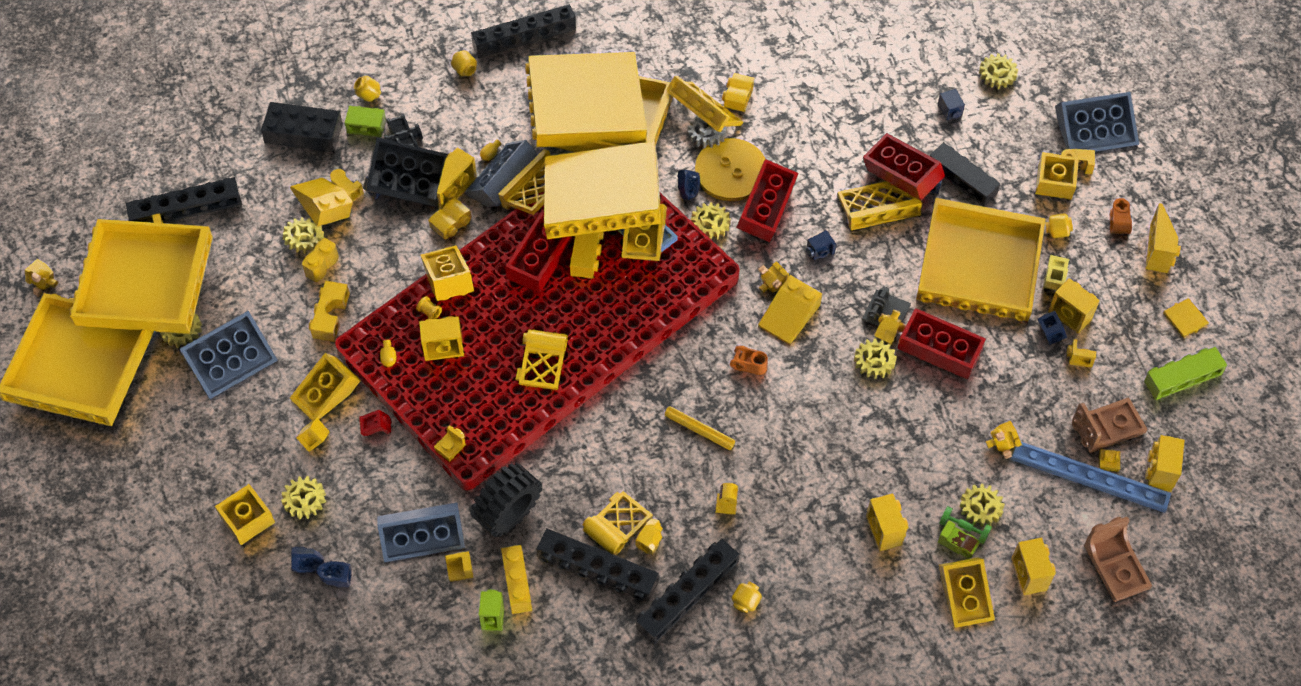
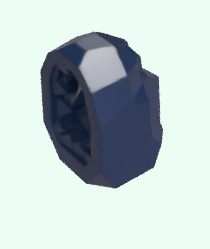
(688, 183)
(305, 559)
(335, 573)

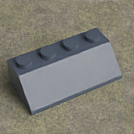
(500, 172)
(420, 532)

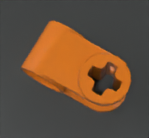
(1120, 217)
(748, 359)

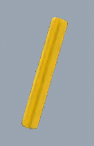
(700, 428)

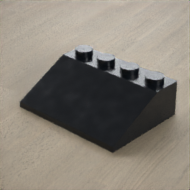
(405, 172)

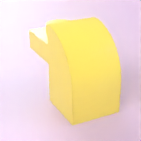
(1056, 272)

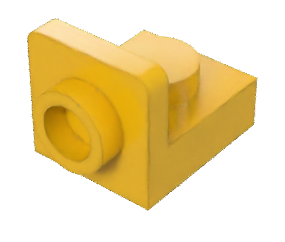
(1080, 357)
(450, 443)

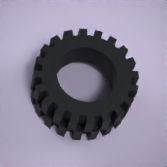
(506, 499)

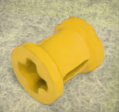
(428, 308)

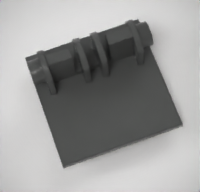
(884, 303)

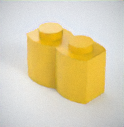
(738, 92)
(450, 219)
(321, 259)

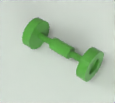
(965, 525)

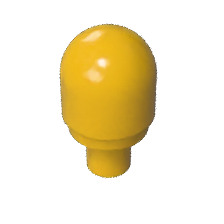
(490, 150)
(388, 354)

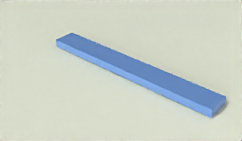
(1091, 476)

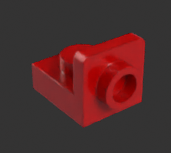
(375, 422)

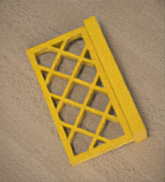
(702, 104)
(519, 186)
(882, 213)

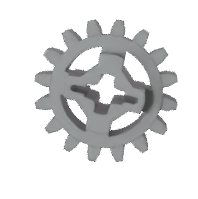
(705, 133)

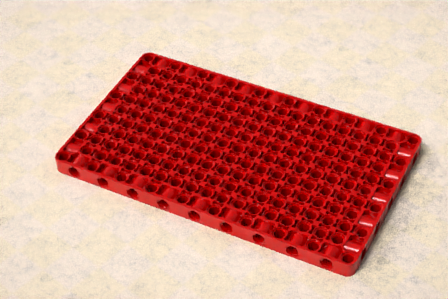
(573, 391)

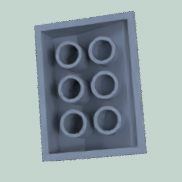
(1098, 122)
(228, 355)

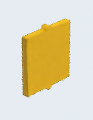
(1185, 317)

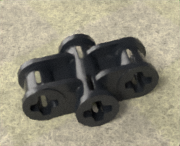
(401, 132)

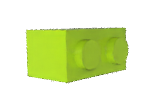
(365, 121)
(491, 610)

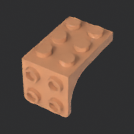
(1107, 424)
(1116, 560)

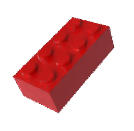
(904, 166)
(767, 200)
(537, 256)
(941, 343)

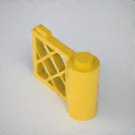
(542, 344)
(606, 532)

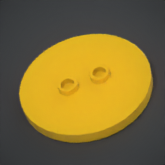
(729, 169)

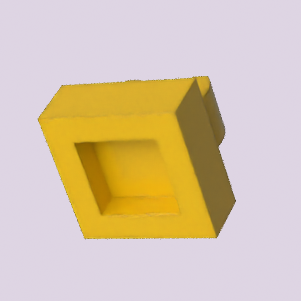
(1109, 460)

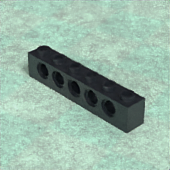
(523, 31)
(196, 200)
(610, 563)
(656, 629)

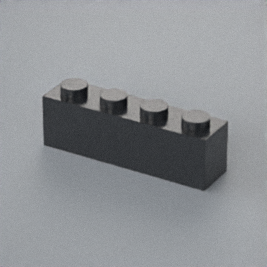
(966, 175)

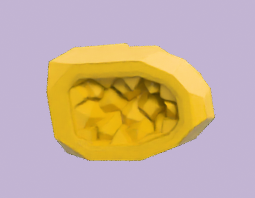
(649, 537)

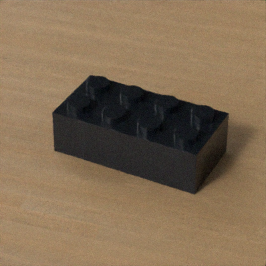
(302, 127)

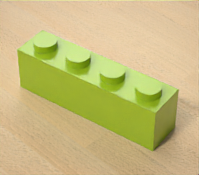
(1185, 372)

